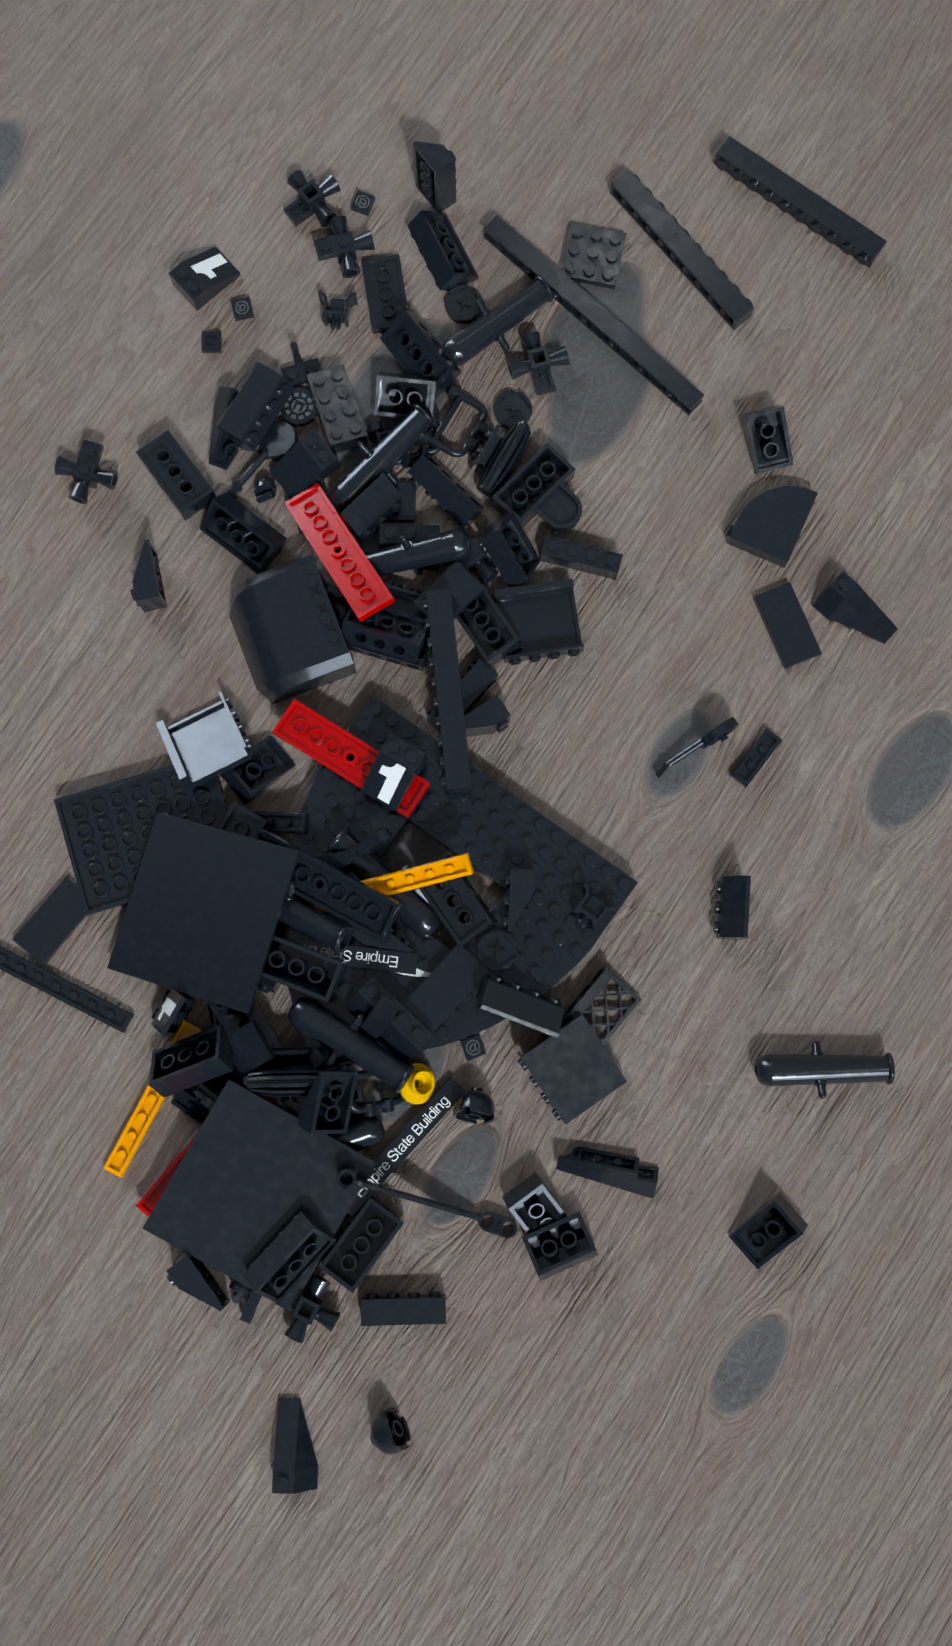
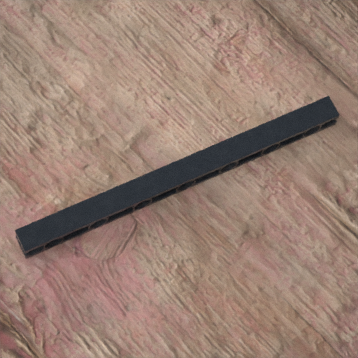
(594, 316)

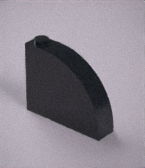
(772, 523)

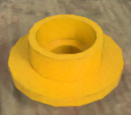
(419, 1085)

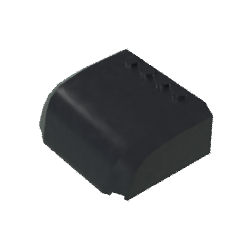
(289, 631)

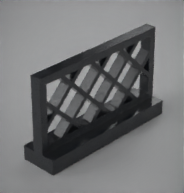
(592, 991)

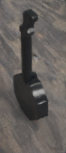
(273, 446)
(716, 734)

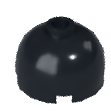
(474, 1106)
(390, 1432)

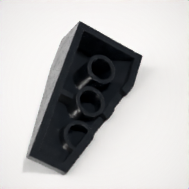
(221, 447)
(851, 606)
(294, 1458)

